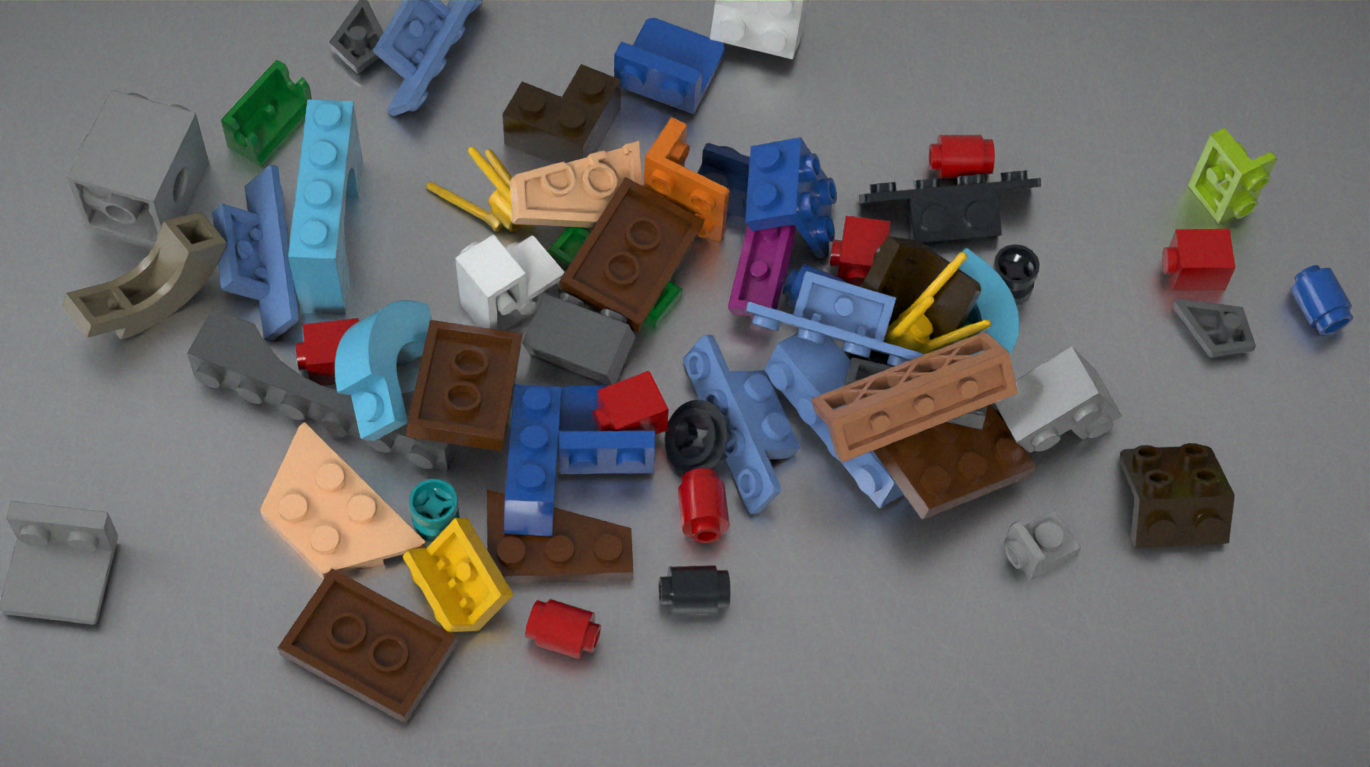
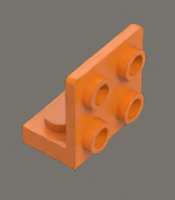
(670, 179)

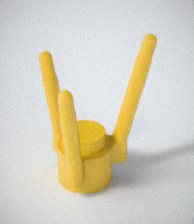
(500, 199)
(914, 328)

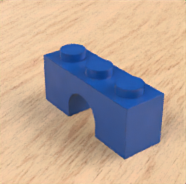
(532, 460)

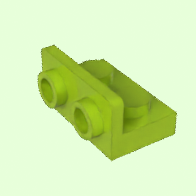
(1228, 179)

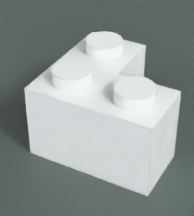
(760, 24)
(506, 284)

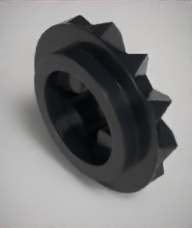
(683, 431)

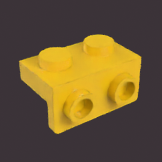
(459, 578)

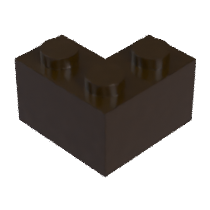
(566, 125)

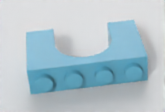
(326, 176)

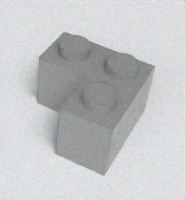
(1058, 398)

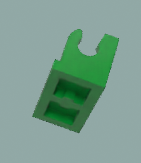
(266, 115)

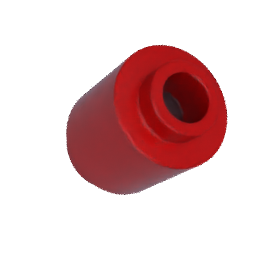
(961, 156)
(703, 505)
(563, 628)

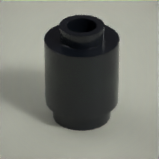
(694, 590)

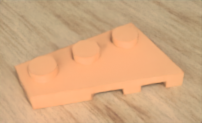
(573, 191)

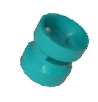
(432, 499)

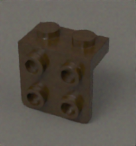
(905, 271)
(1178, 496)

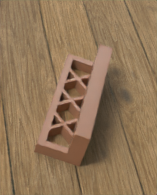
(916, 396)

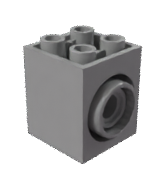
(138, 166)

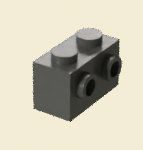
(579, 338)

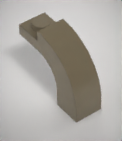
(157, 287)

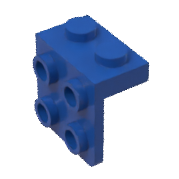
(668, 64)
(790, 189)
(594, 451)

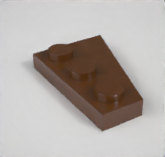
(576, 551)

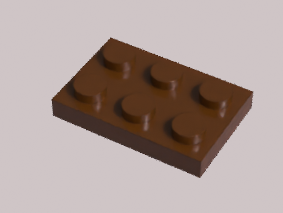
(631, 253)
(465, 385)
(955, 463)
(368, 645)

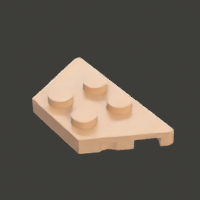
(332, 511)

